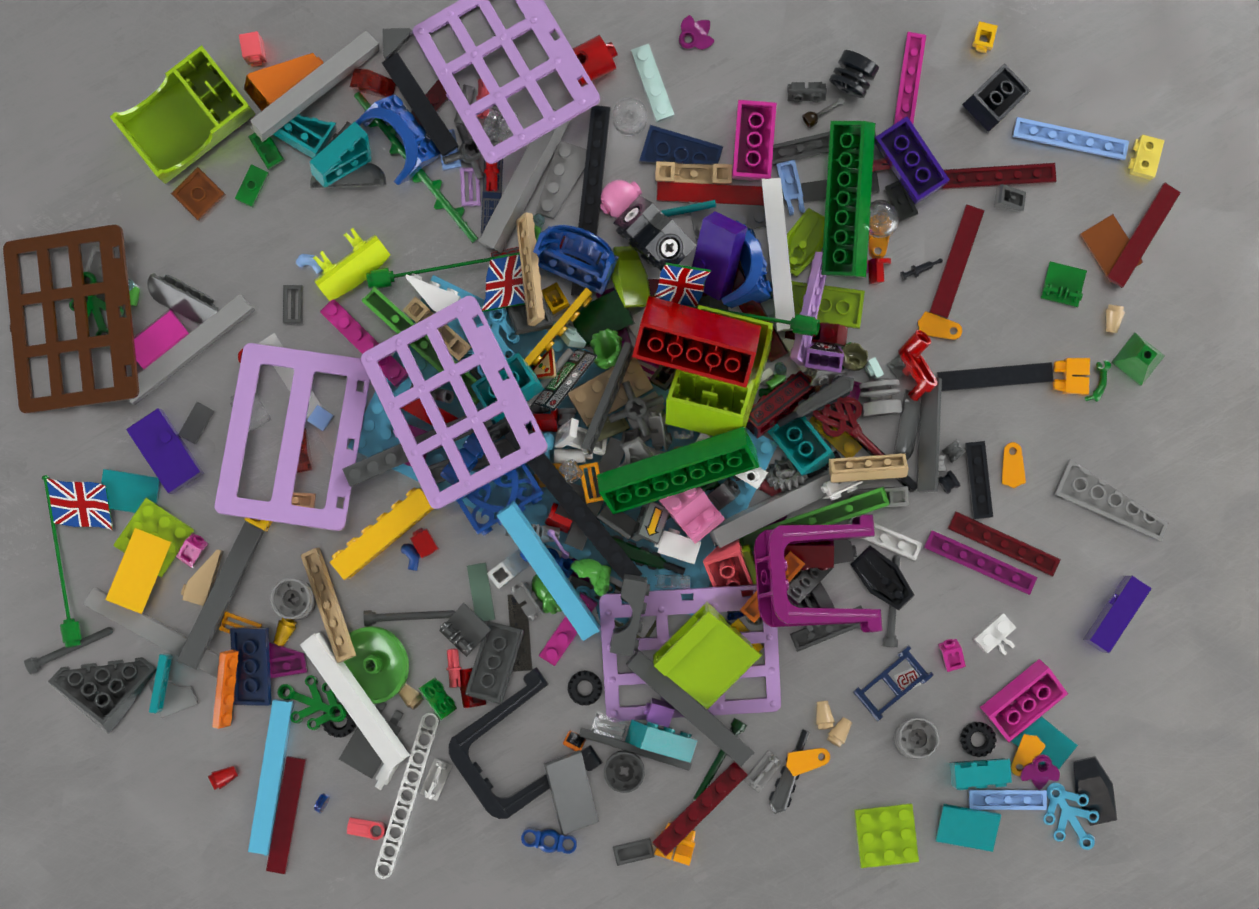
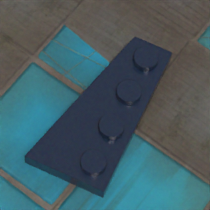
(671, 146)

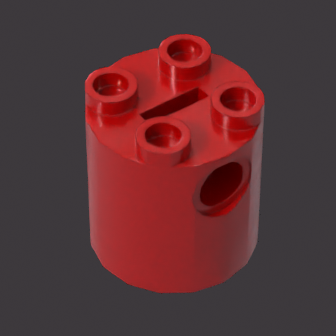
(596, 58)

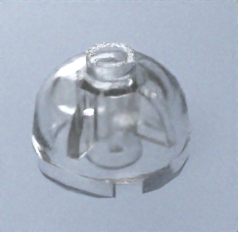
(883, 219)

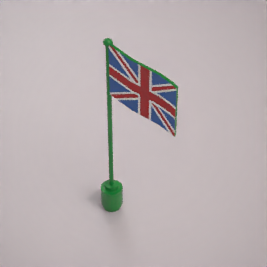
(503, 280)
(686, 286)
(75, 506)

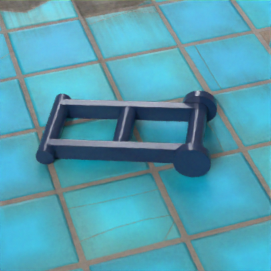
(923, 678)

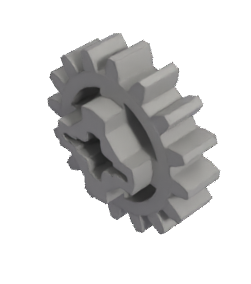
(785, 474)

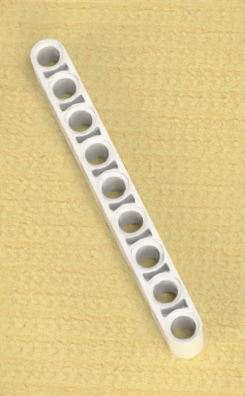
(407, 805)

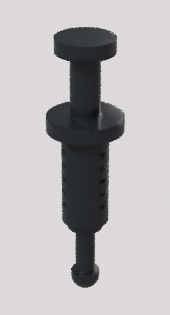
(916, 270)

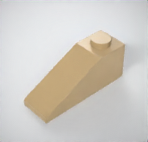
(203, 580)

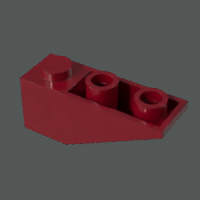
(828, 334)

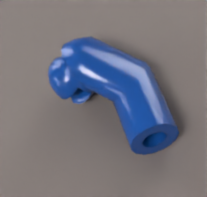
(412, 554)

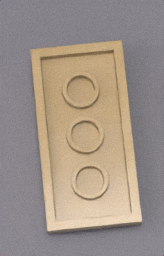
(588, 395)

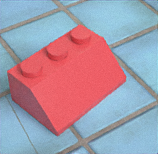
(728, 567)

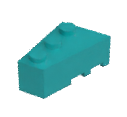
(307, 134)
(342, 156)
(661, 741)
(980, 773)

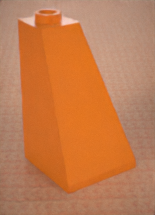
(272, 82)

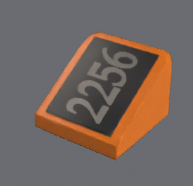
(574, 741)

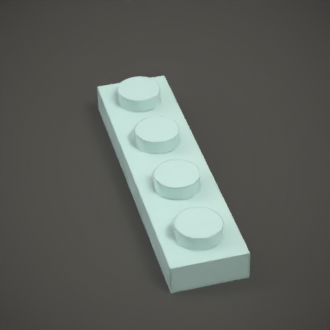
(652, 82)

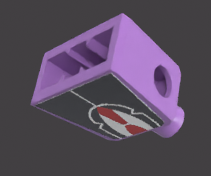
(824, 357)

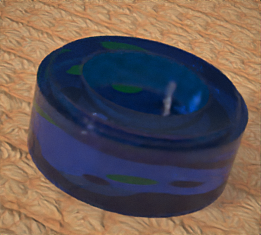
(321, 803)

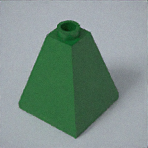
(1138, 359)

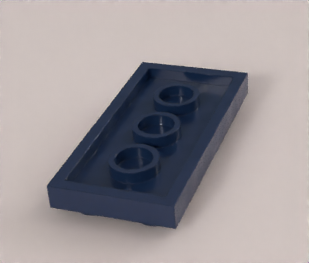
(253, 666)

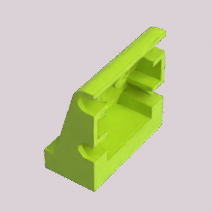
(706, 656)

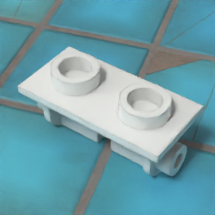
(834, 490)
(435, 779)

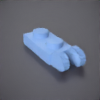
(790, 185)

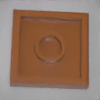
(198, 193)

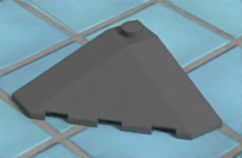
(105, 690)

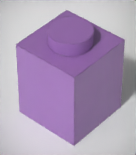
(659, 712)

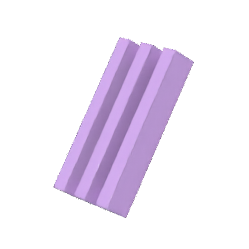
(478, 194)

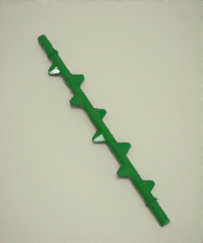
(433, 186)

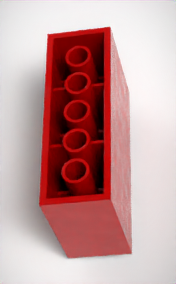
(697, 341)

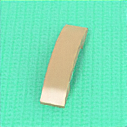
(693, 173)
(456, 345)

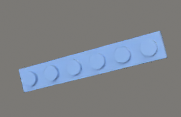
(1070, 138)

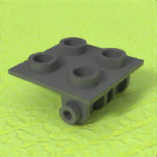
(465, 629)

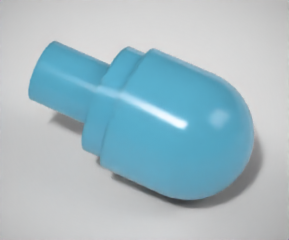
(550, 439)

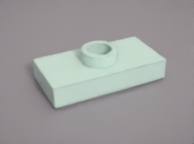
(572, 337)

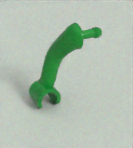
(1097, 394)

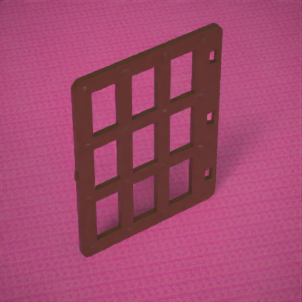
(120, 328)

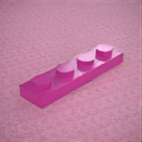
(563, 636)

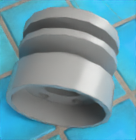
(880, 398)
(282, 597)
(928, 737)

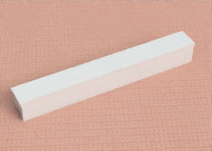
(778, 252)
(355, 701)

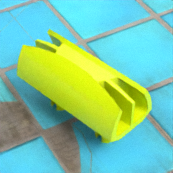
(352, 269)

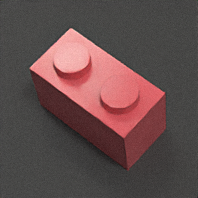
(252, 48)

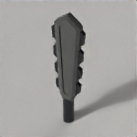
(828, 394)
(785, 786)

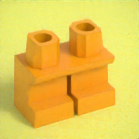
(1070, 384)
(683, 850)

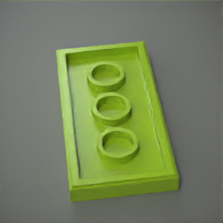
(836, 306)

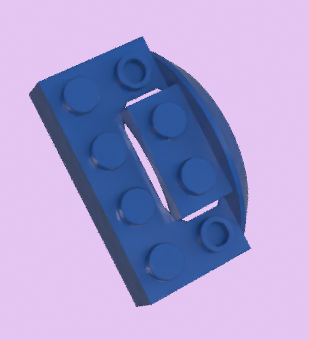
(418, 146)
(581, 245)
(754, 267)

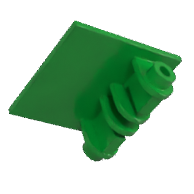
(1064, 284)
(438, 698)

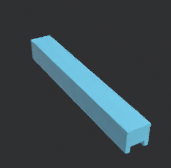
(548, 570)
(271, 776)

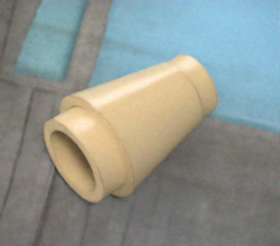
(1114, 316)
(410, 697)
(824, 716)
(840, 732)

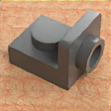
(724, 493)

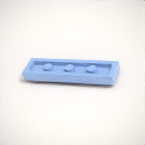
(1007, 799)

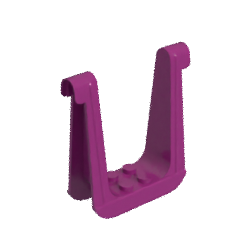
(772, 582)

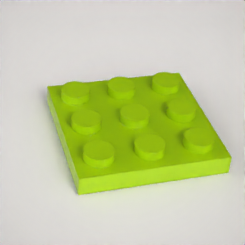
(160, 523)
(886, 835)

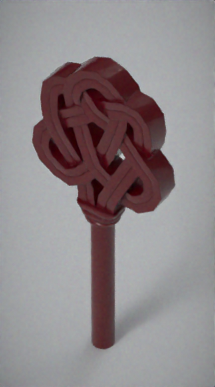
(855, 429)

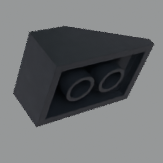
(996, 97)

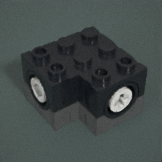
(653, 234)

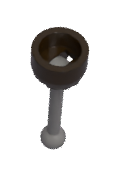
(811, 118)

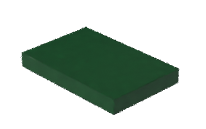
(603, 314)

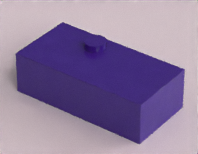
(911, 160)
(719, 251)
(164, 451)
(1117, 614)

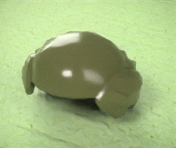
(854, 357)

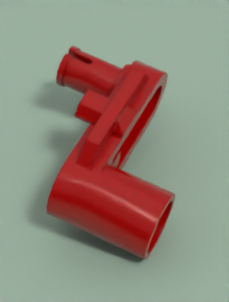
(916, 365)

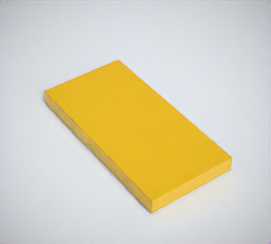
(138, 571)

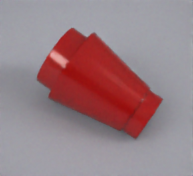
(222, 777)

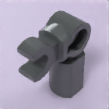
(441, 395)

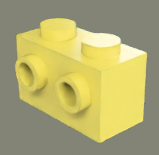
(1146, 157)

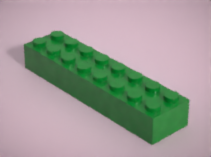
(848, 198)
(678, 470)

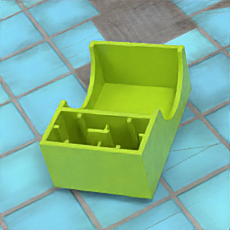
(184, 116)
(715, 405)

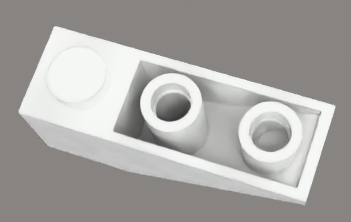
(432, 293)
(508, 569)

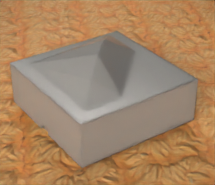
(896, 366)

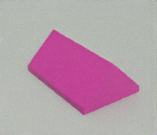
(158, 338)

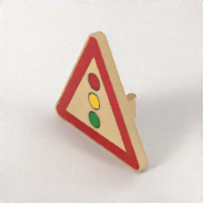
(546, 367)

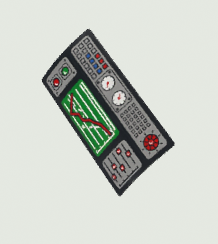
(565, 379)

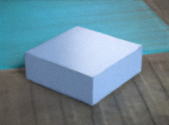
(320, 418)

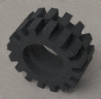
(581, 699)
(340, 732)
(989, 742)

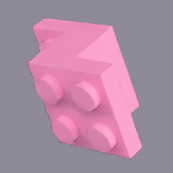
(693, 513)

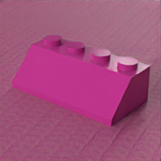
(754, 140)
(1024, 700)

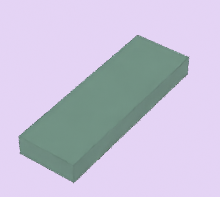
(481, 591)

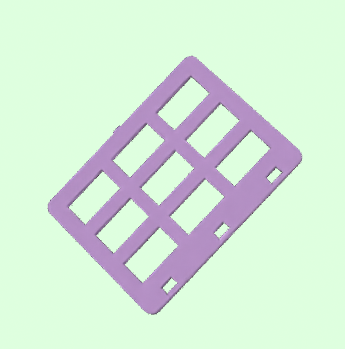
(561, 59)
(508, 393)
(670, 602)

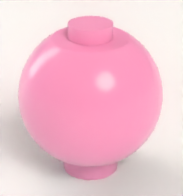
(618, 197)

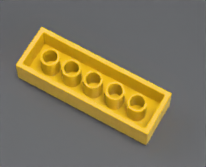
(382, 534)

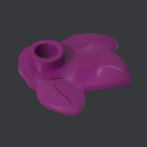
(697, 32)
(1040, 773)

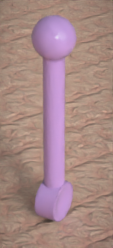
(565, 554)

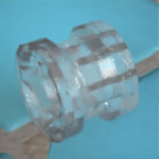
(571, 471)

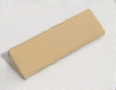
(868, 468)

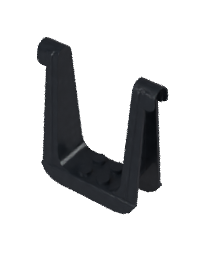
(459, 753)

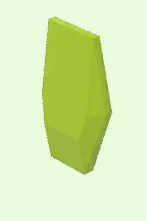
(804, 240)
(630, 277)

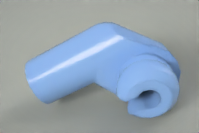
(306, 259)

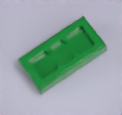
(267, 151)
(251, 185)

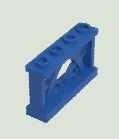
(489, 509)

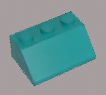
(524, 376)
(802, 445)

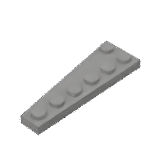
(1096, 495)

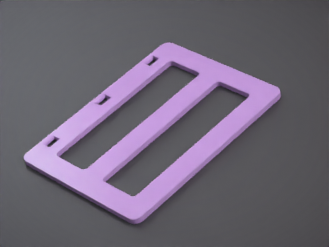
(280, 507)

